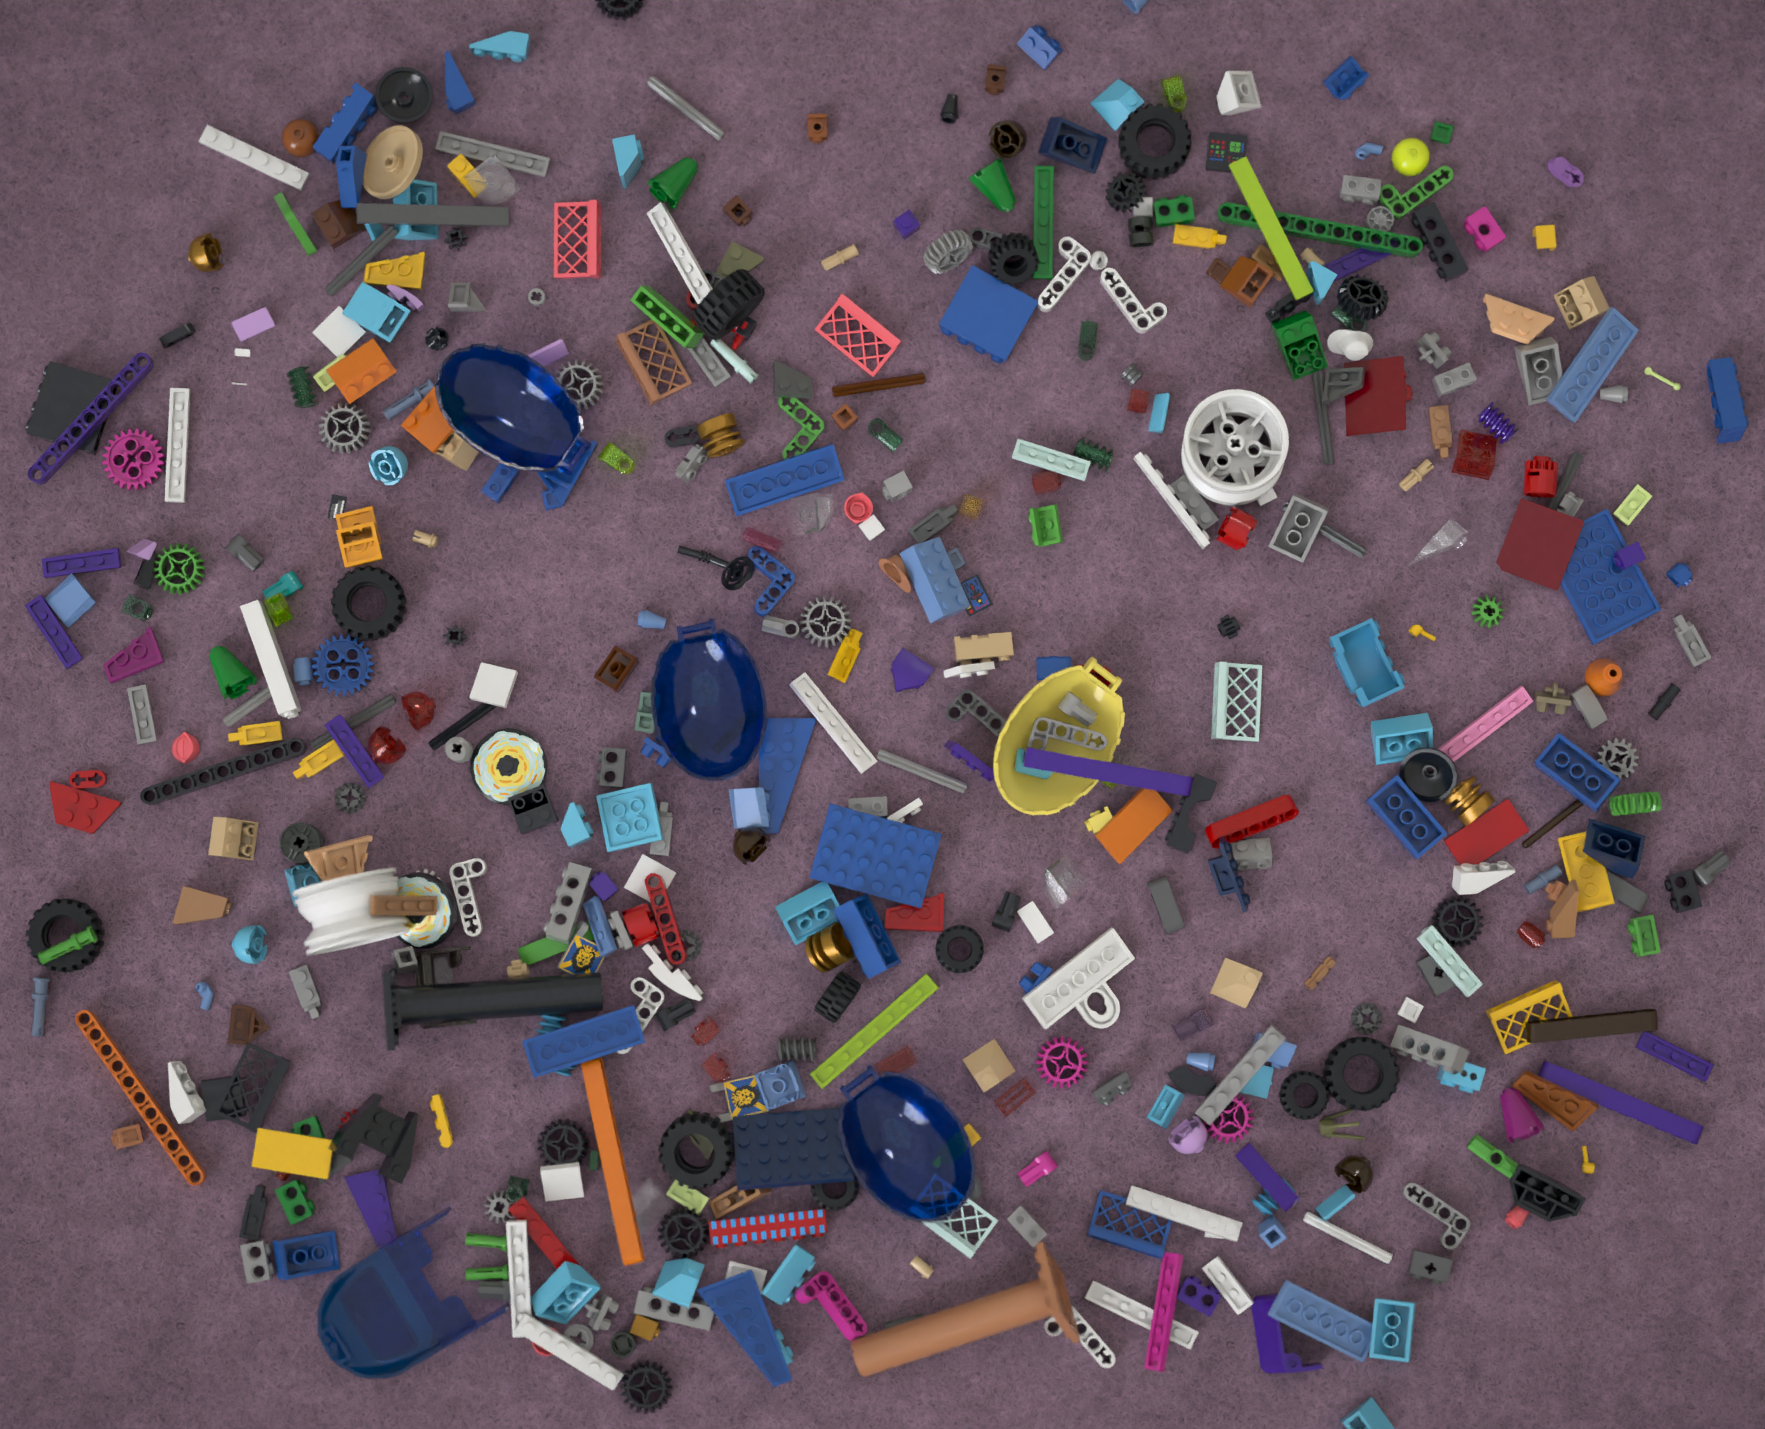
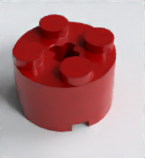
(1236, 528)
(640, 925)

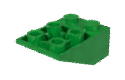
(1300, 344)

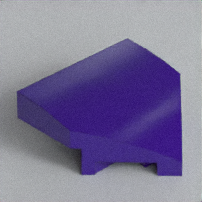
(909, 671)

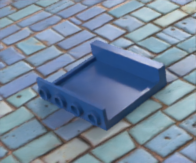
(987, 314)

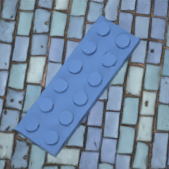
(1592, 364)
(1322, 1320)

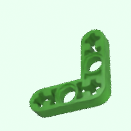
(294, 223)
(806, 430)

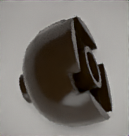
(1007, 138)
(749, 843)
(1355, 1171)

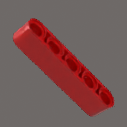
(1252, 820)
(659, 911)

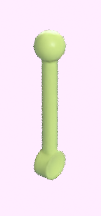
(1648, 371)

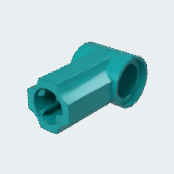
(286, 585)

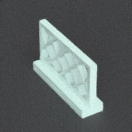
(1220, 705)
(954, 1237)

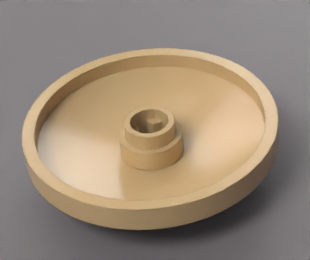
(392, 162)

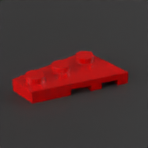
(912, 918)

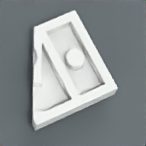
(966, 670)

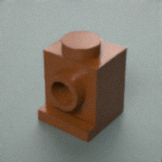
(820, 135)
(844, 417)

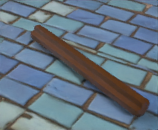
(880, 384)

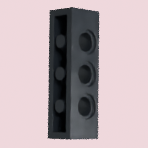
(1431, 214)

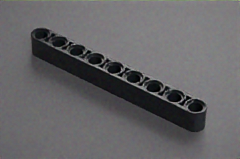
(214, 771)

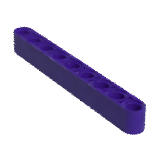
(81, 421)
(1107, 771)
(1622, 1103)

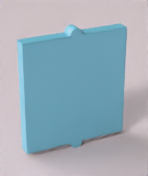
(1259, 1083)

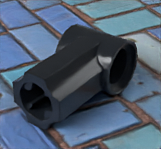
(1005, 915)
(672, 1015)

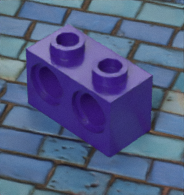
(1196, 1299)

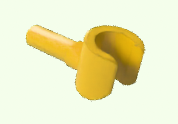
(1417, 629)
(1587, 1167)

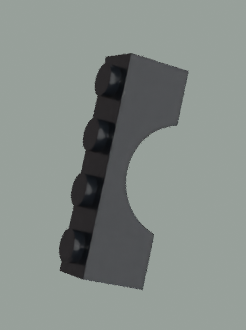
(1181, 836)

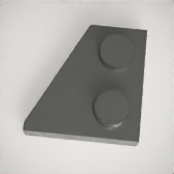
(790, 382)
(1342, 382)

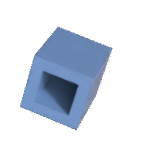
(1272, 1231)

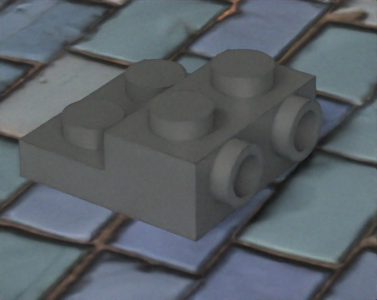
(1118, 1084)

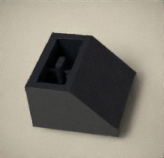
(533, 809)

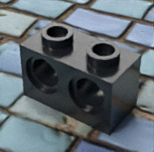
(1688, 889)

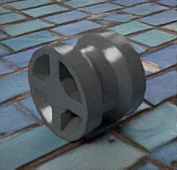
(1132, 375)

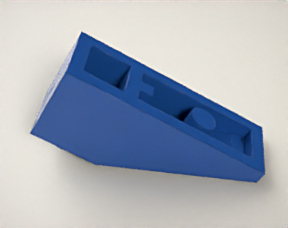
(456, 89)

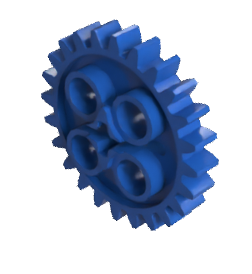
(344, 682)

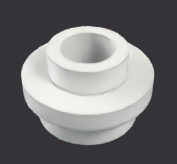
(1098, 260)

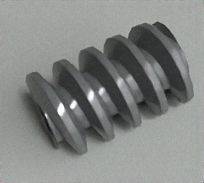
(796, 1048)

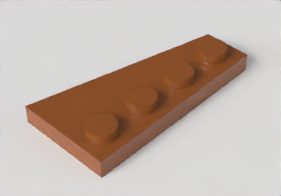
(1557, 1101)

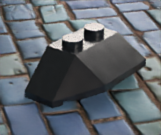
(1544, 1194)

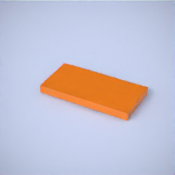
(1133, 823)

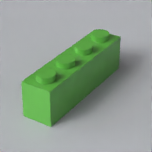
(667, 316)

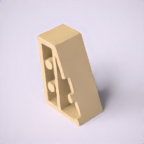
(983, 648)

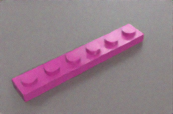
(1163, 1312)

